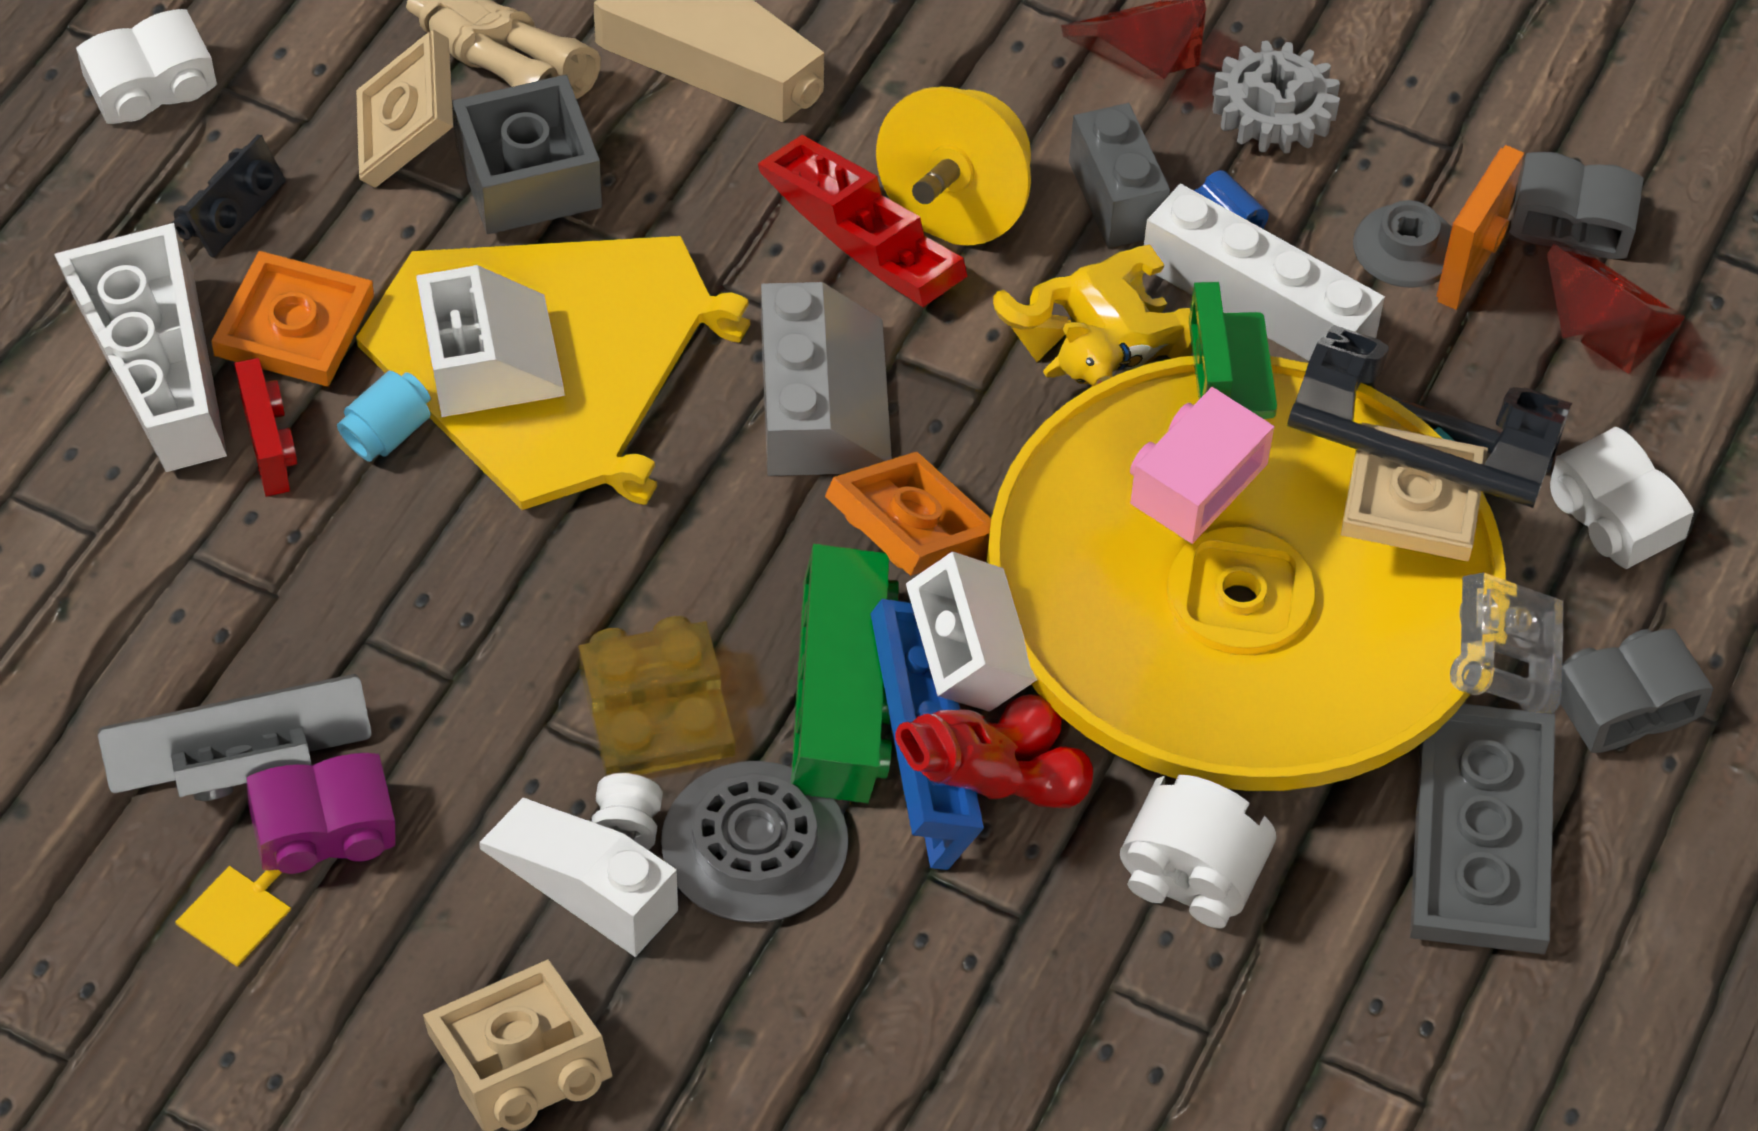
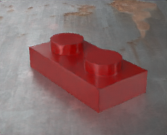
(261, 406)

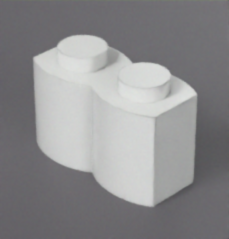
(146, 66)
(1620, 498)

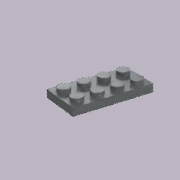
(1485, 830)

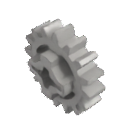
(1275, 96)

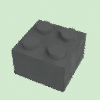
(527, 154)

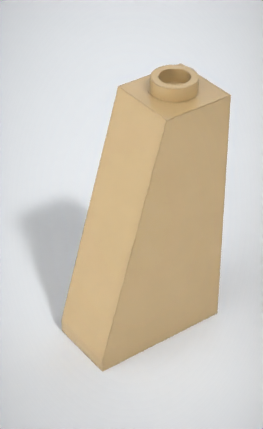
(718, 47)

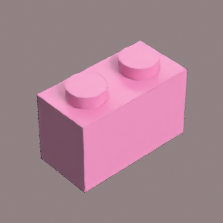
(1200, 464)

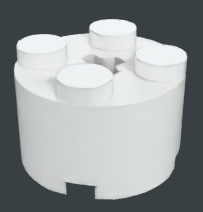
(1196, 848)

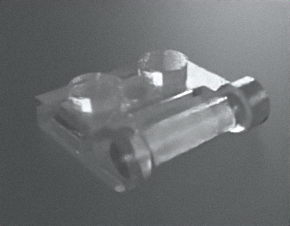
(1516, 624)

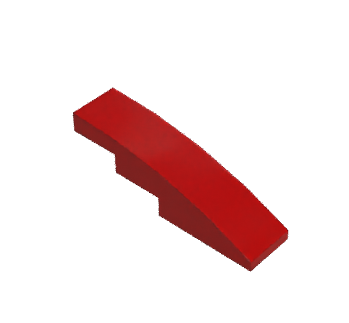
(865, 225)

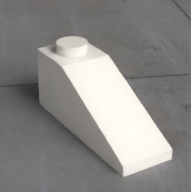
(588, 871)

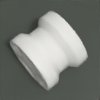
(628, 806)

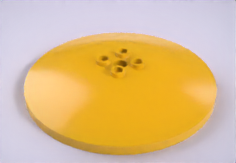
(1150, 656)

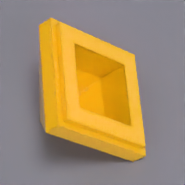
(1044, 337)

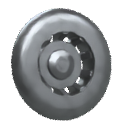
(754, 828)

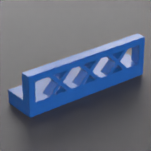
(939, 812)

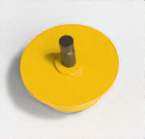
(956, 163)

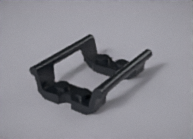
(1517, 456)

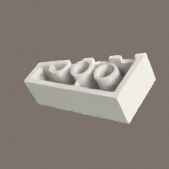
(150, 328)

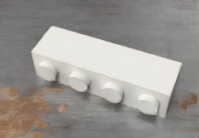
(1258, 272)

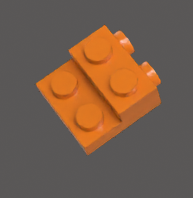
(911, 512)

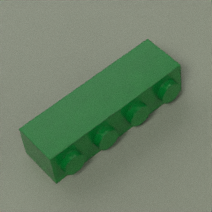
(840, 676)

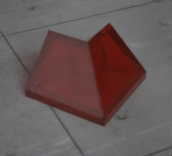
(1147, 37)
(1607, 309)

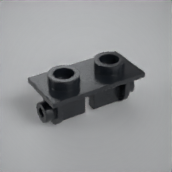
(231, 197)

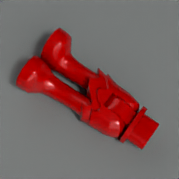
(999, 757)

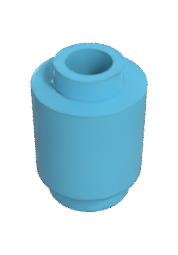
(385, 415)

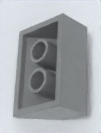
(822, 381)

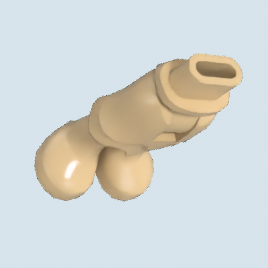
(488, 33)

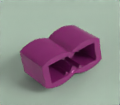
(321, 812)

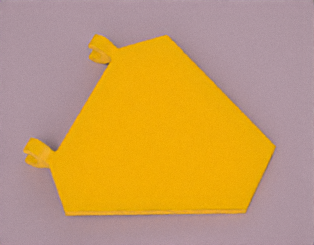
(617, 332)

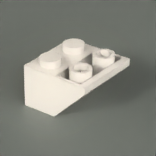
(487, 340)

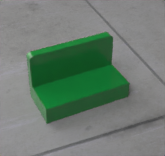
(1231, 352)

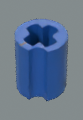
(1231, 195)

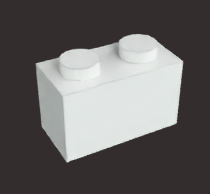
(970, 631)

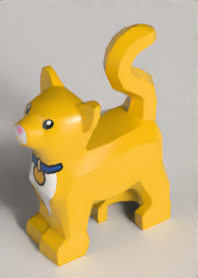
(1110, 317)

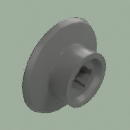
(1403, 244)

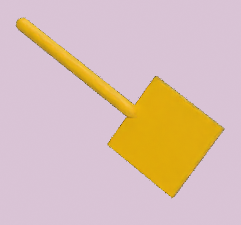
(234, 914)

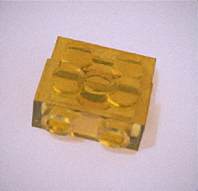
(655, 697)

